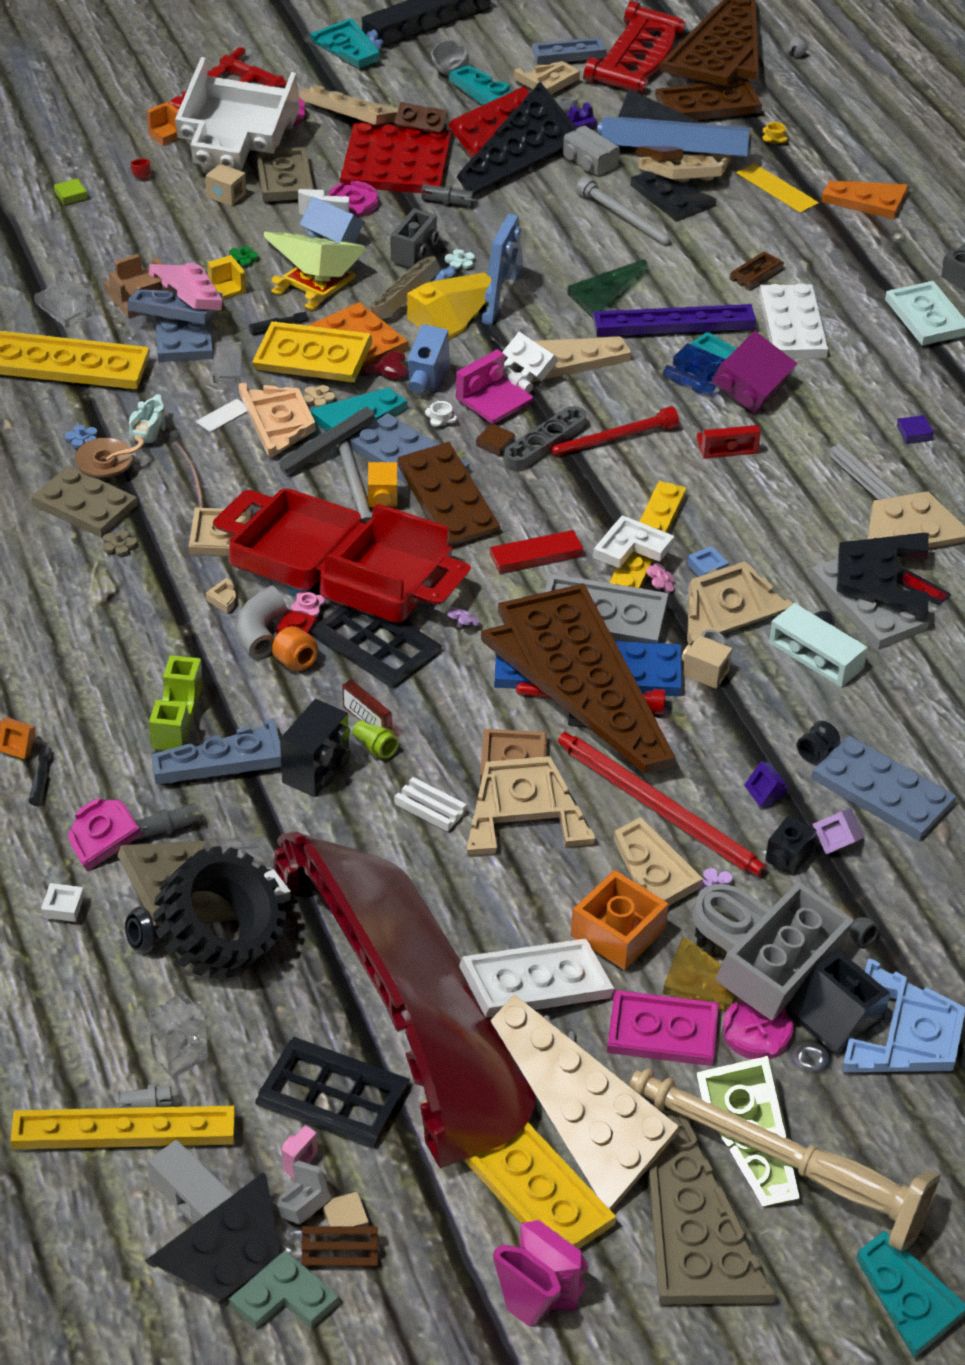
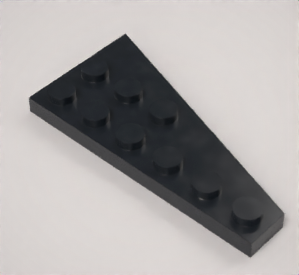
(523, 140)

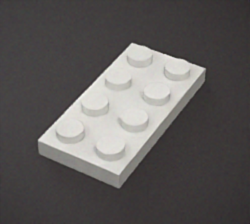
(793, 320)
(538, 975)

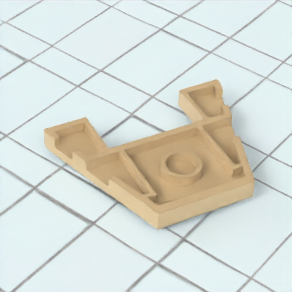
(523, 792)

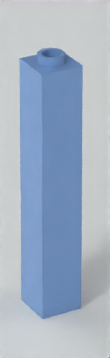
(683, 135)

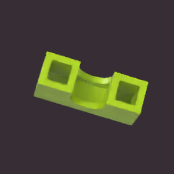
(174, 713)

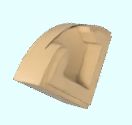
(222, 595)

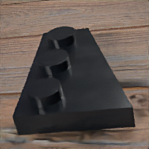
(671, 196)

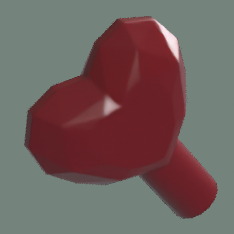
(390, 366)

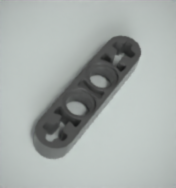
(522, 455)

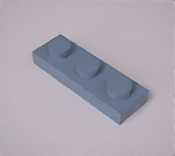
(568, 50)

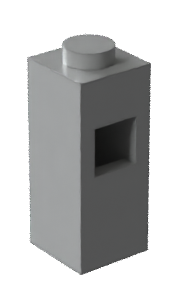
(185, 1182)

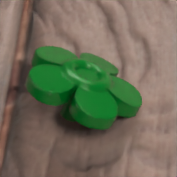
(244, 255)

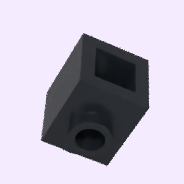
(790, 845)

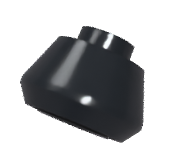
(141, 931)

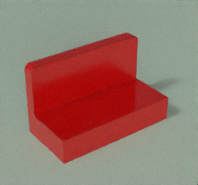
(729, 441)

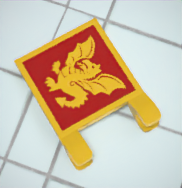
(315, 290)

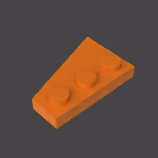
(868, 197)

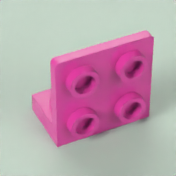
(487, 390)

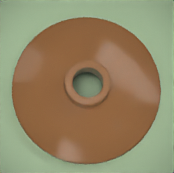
(92, 456)

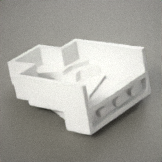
(234, 117)

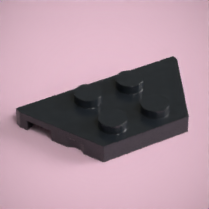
(224, 1244)

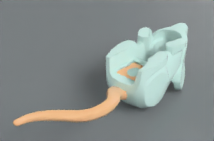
(145, 424)

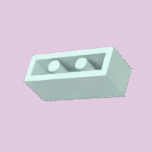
(818, 645)

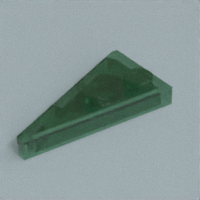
(602, 290)

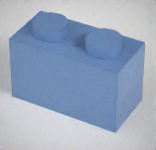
(330, 222)

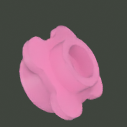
(308, 603)

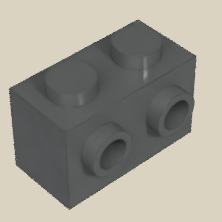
(414, 238)

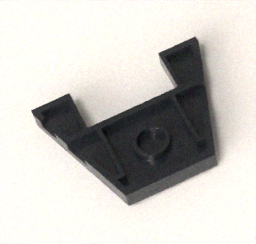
(870, 570)

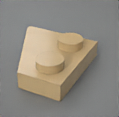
(552, 76)

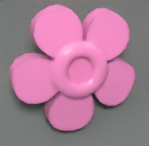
(661, 578)

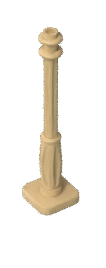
(840, 1175)

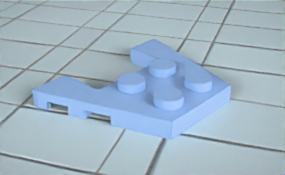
(921, 1033)

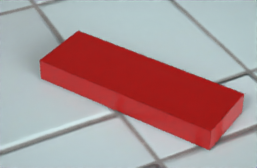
(536, 551)

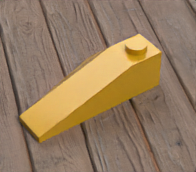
(448, 302)

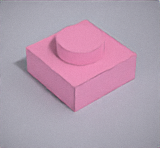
(299, 1148)

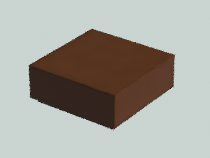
(495, 439)

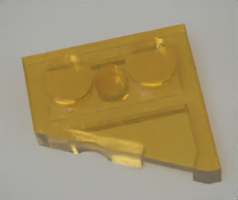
(694, 977)

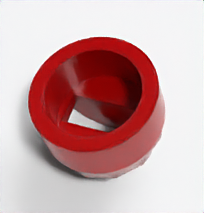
(140, 168)

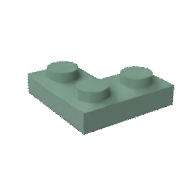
(280, 1285)

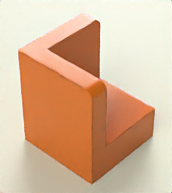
(162, 123)

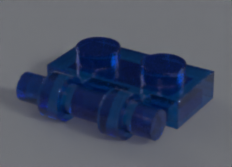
(697, 362)

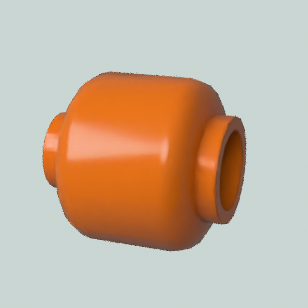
(295, 648)

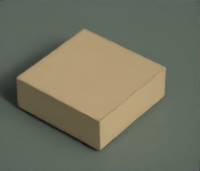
(345, 1211)

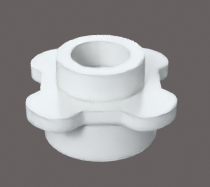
(440, 413)

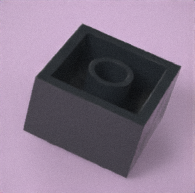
(315, 748)

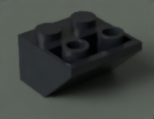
(839, 1002)

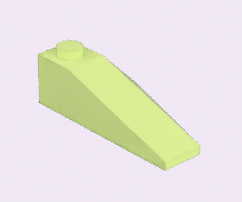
(316, 255)
(752, 1094)

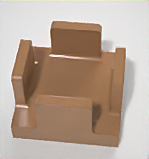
(130, 278)

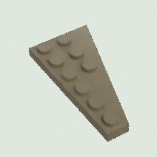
(696, 1232)

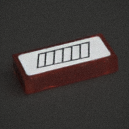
(365, 706)

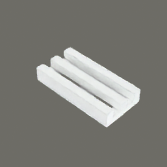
(434, 801)

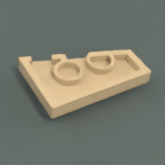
(655, 862)

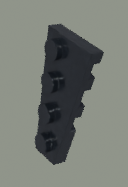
(642, 107)

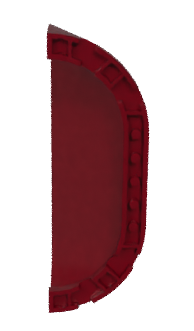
(466, 1071)

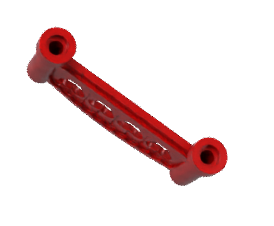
(639, 21)

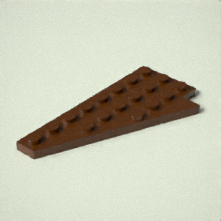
(719, 46)
(572, 657)

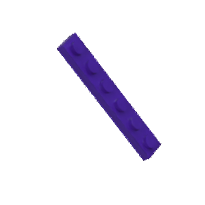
(674, 320)

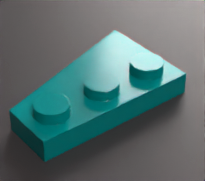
(910, 1294)

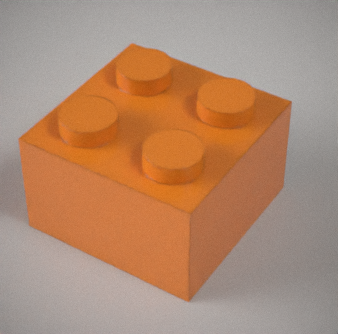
(619, 919)

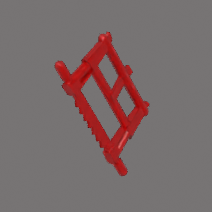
(247, 72)

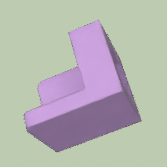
(838, 830)

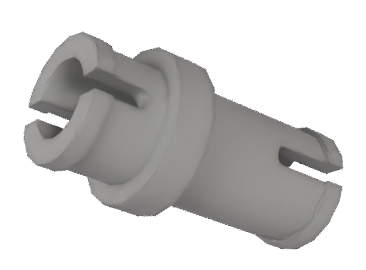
(149, 1097)

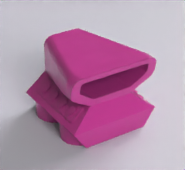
(539, 1273)

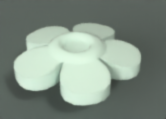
(460, 259)

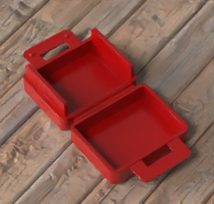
(367, 566)

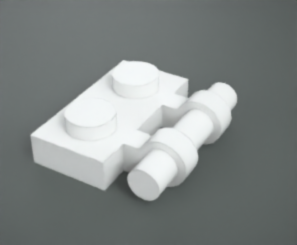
(531, 358)

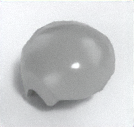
(449, 56)

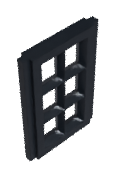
(428, 647)
(325, 1119)

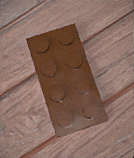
(711, 101)
(448, 493)

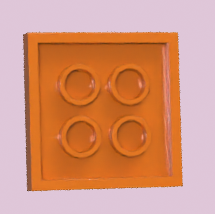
(361, 319)

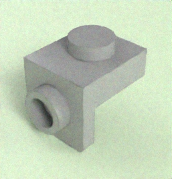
(305, 1196)

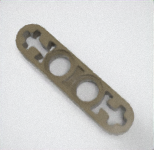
(396, 294)

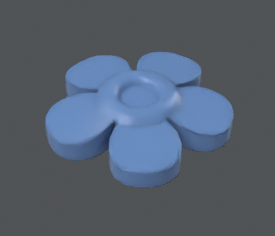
(372, 36)
(444, 274)
(80, 435)

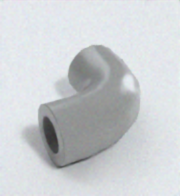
(254, 619)

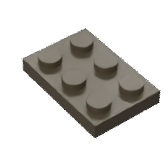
(283, 173)
(84, 501)

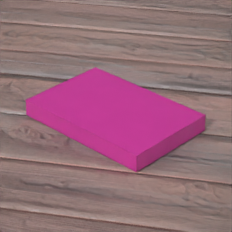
(663, 1027)

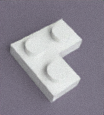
(630, 536)

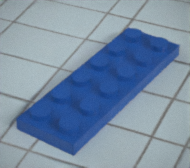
(650, 664)

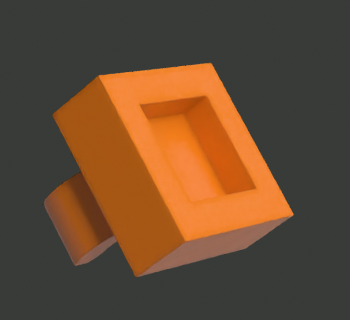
(16, 738)

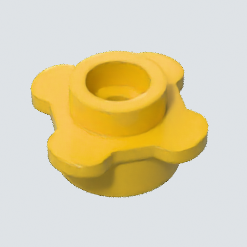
(775, 133)

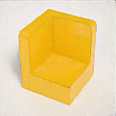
(227, 277)

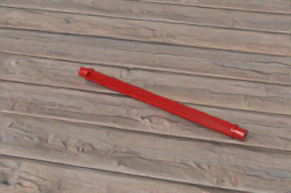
(662, 804)

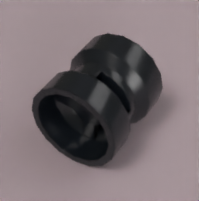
(818, 742)

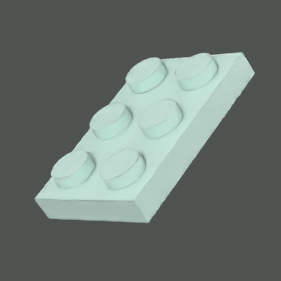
(927, 312)

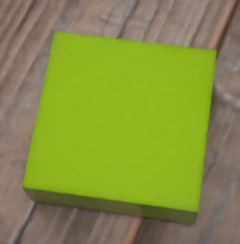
(70, 191)

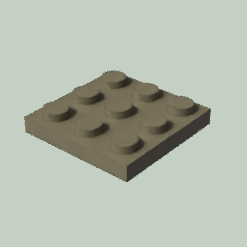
(154, 863)

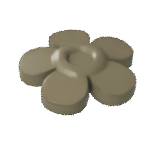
(118, 542)

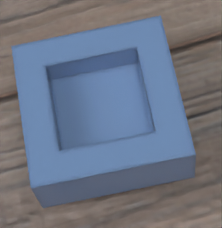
(704, 560)

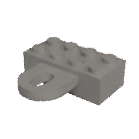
(772, 947)

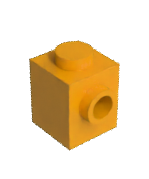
(382, 483)

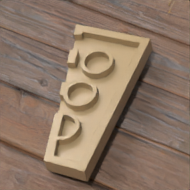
(584, 354)

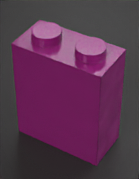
(754, 372)

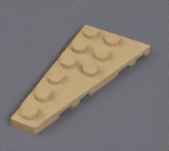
(597, 1115)

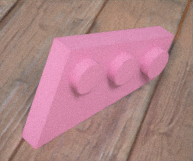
(191, 284)

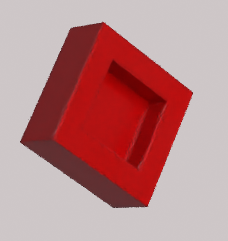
(297, 619)

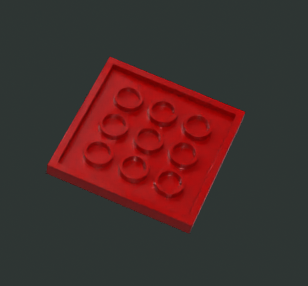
(395, 157)

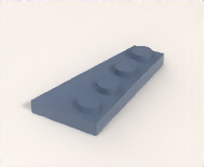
(231, 755)

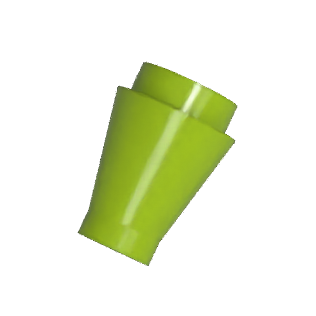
(378, 740)

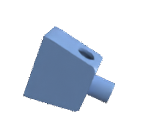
(424, 370)

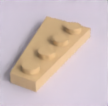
(350, 106)

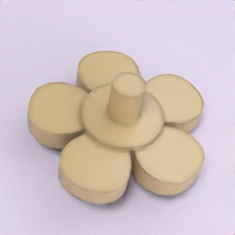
(318, 396)

